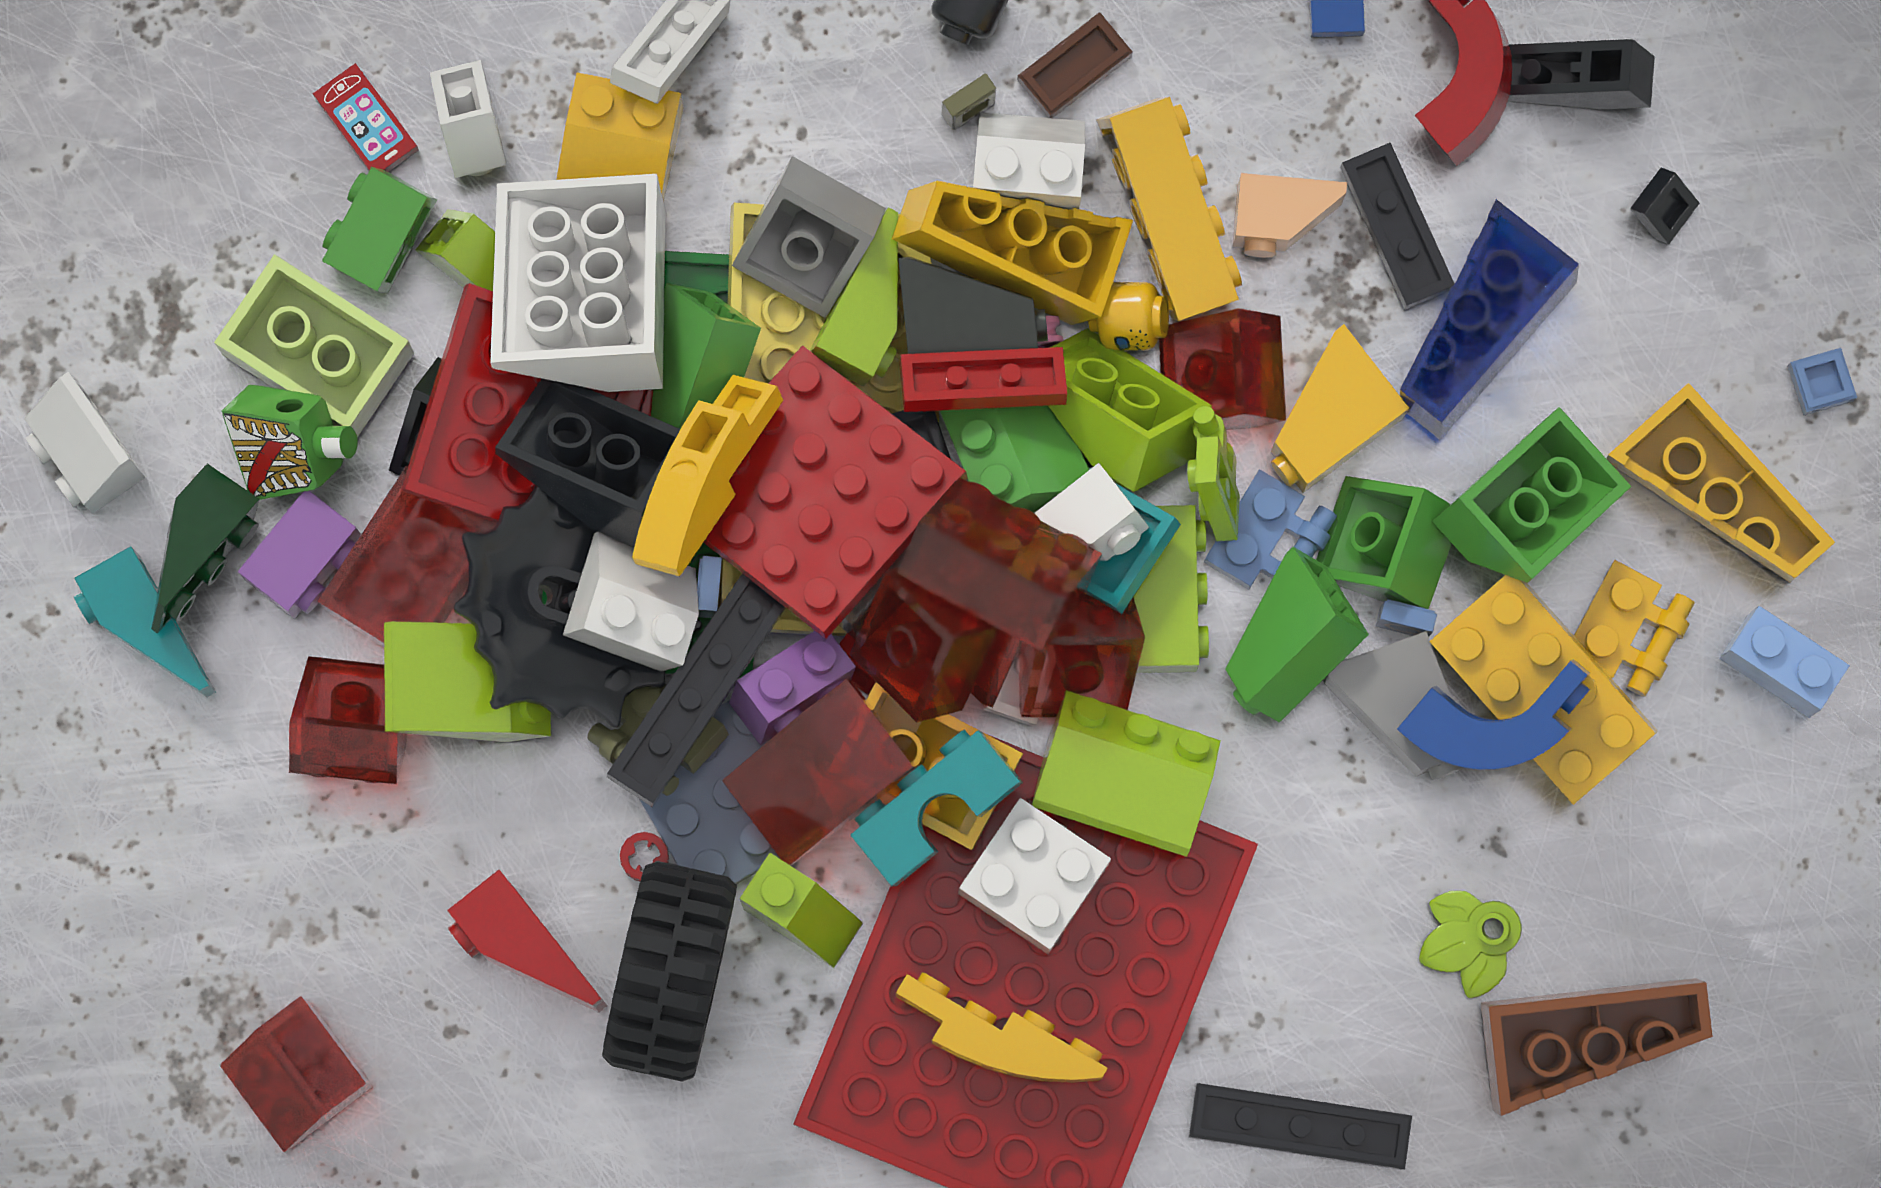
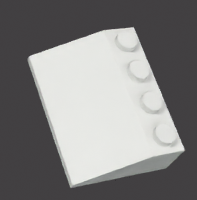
(580, 281)

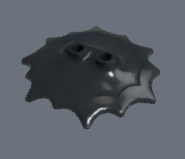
(523, 637)

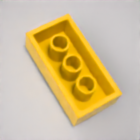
(1511, 651)

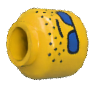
(1132, 317)

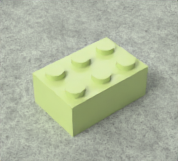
(314, 343)

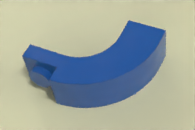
(1474, 742)

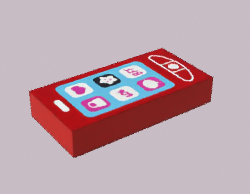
(365, 120)

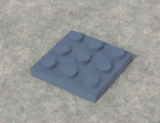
(704, 820)

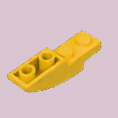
(696, 473)
(1019, 1049)

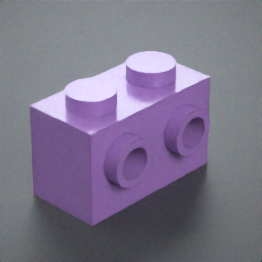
(300, 554)
(789, 684)

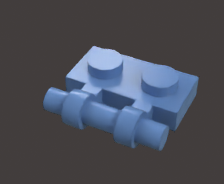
(1264, 516)

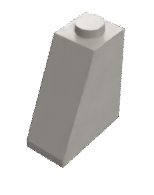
(1384, 690)

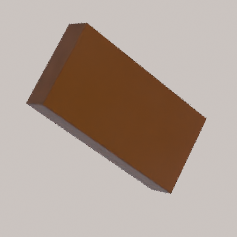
(1074, 65)

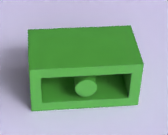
(377, 229)

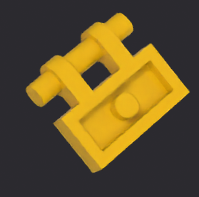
(1615, 618)

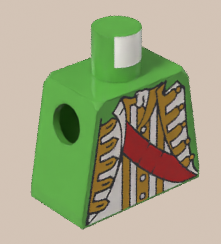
(285, 440)

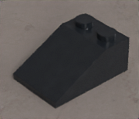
(589, 454)

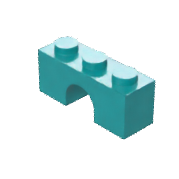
(895, 834)

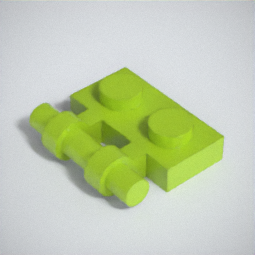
(1214, 475)

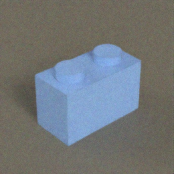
(1784, 661)

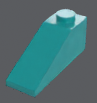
(123, 602)

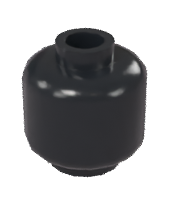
(968, 18)

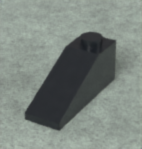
(1583, 74)

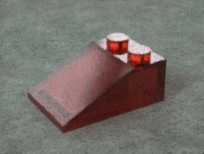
(819, 772)

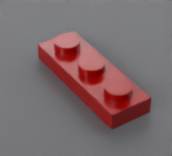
(983, 379)

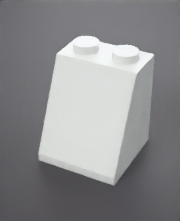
(1031, 158)

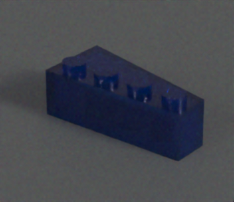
(1490, 312)

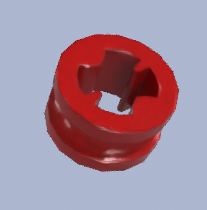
(629, 851)

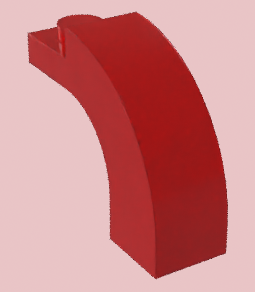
(1481, 86)

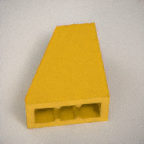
(1336, 414)

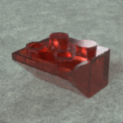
(295, 1073)

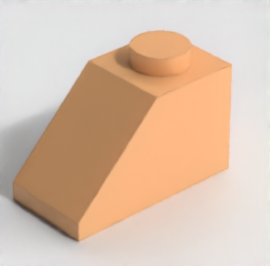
(1280, 211)

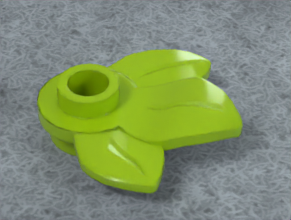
(1464, 945)

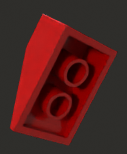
(509, 934)

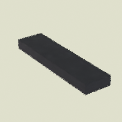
(1300, 1126)

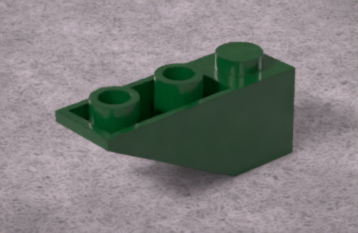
(203, 528)

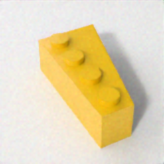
(1171, 207)
(1019, 245)
(1714, 478)

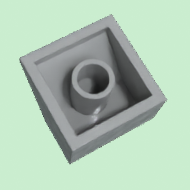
(809, 237)

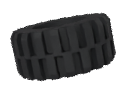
(669, 971)

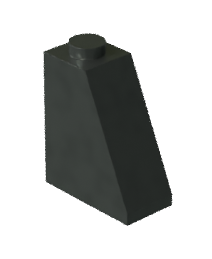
(964, 314)

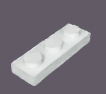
(667, 46)

